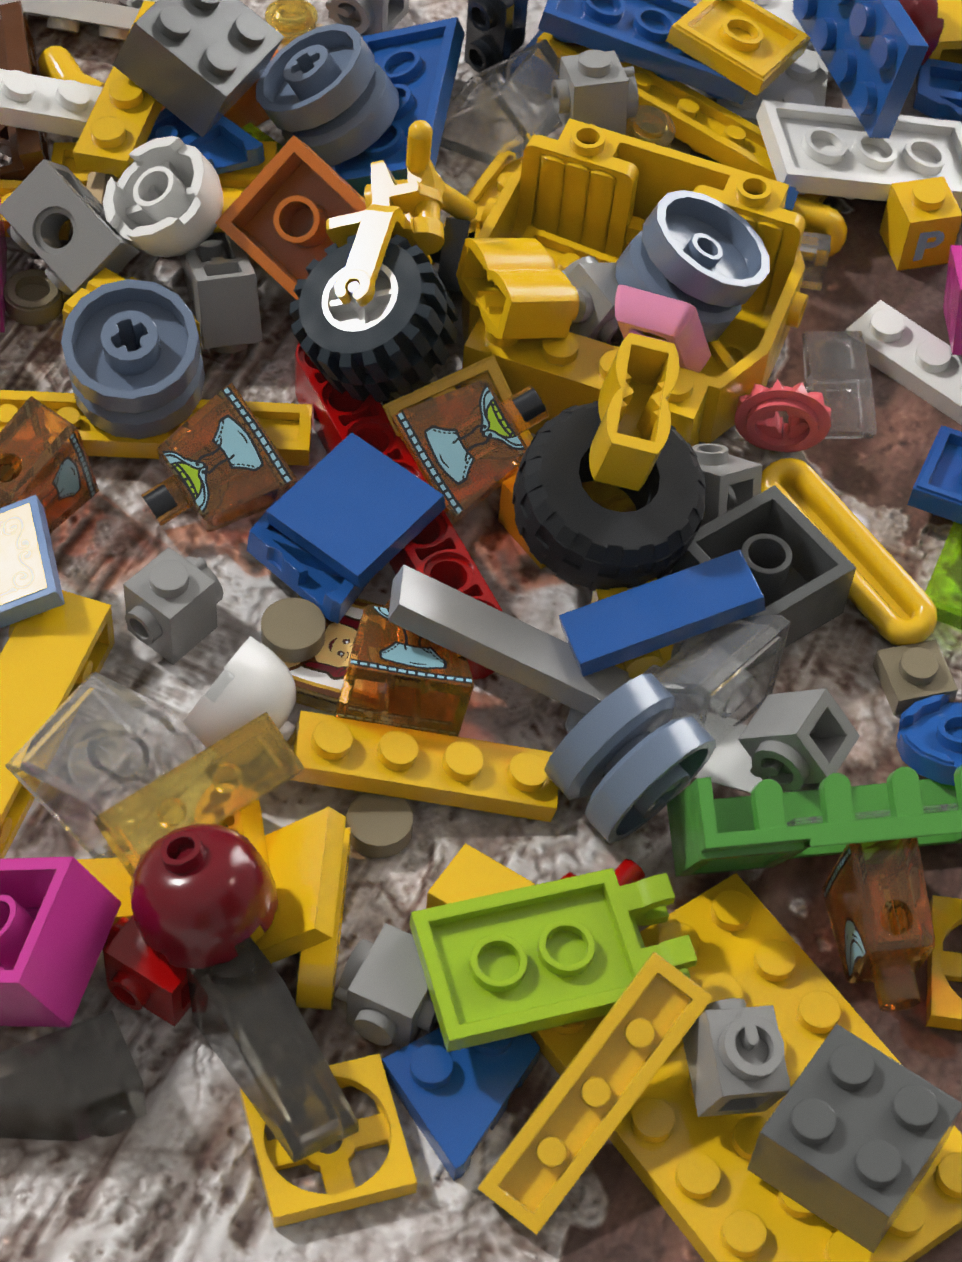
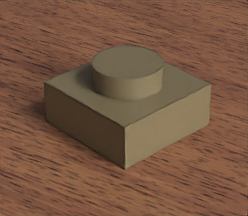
(913, 674)

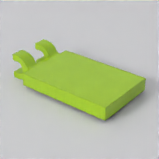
(540, 954)

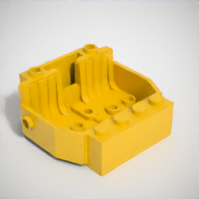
(599, 193)

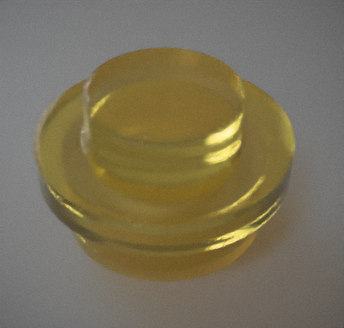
(291, 18)
(651, 126)

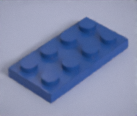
(638, 36)
(869, 53)
(423, 70)

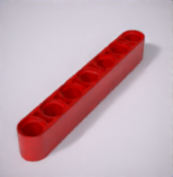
(437, 548)

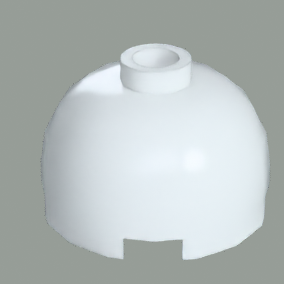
(165, 198)
(248, 687)

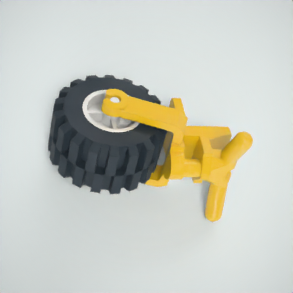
(375, 305)

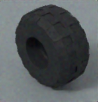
(599, 544)

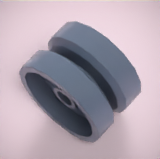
(328, 93)
(699, 255)
(134, 358)
(629, 757)

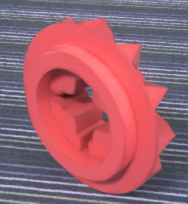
(764, 428)

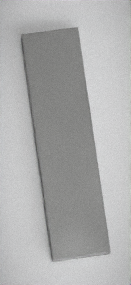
(496, 641)

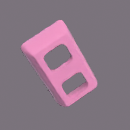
(663, 316)

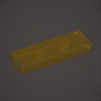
(201, 789)

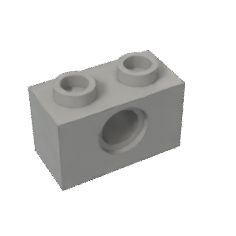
(41, 207)

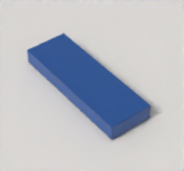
(662, 612)

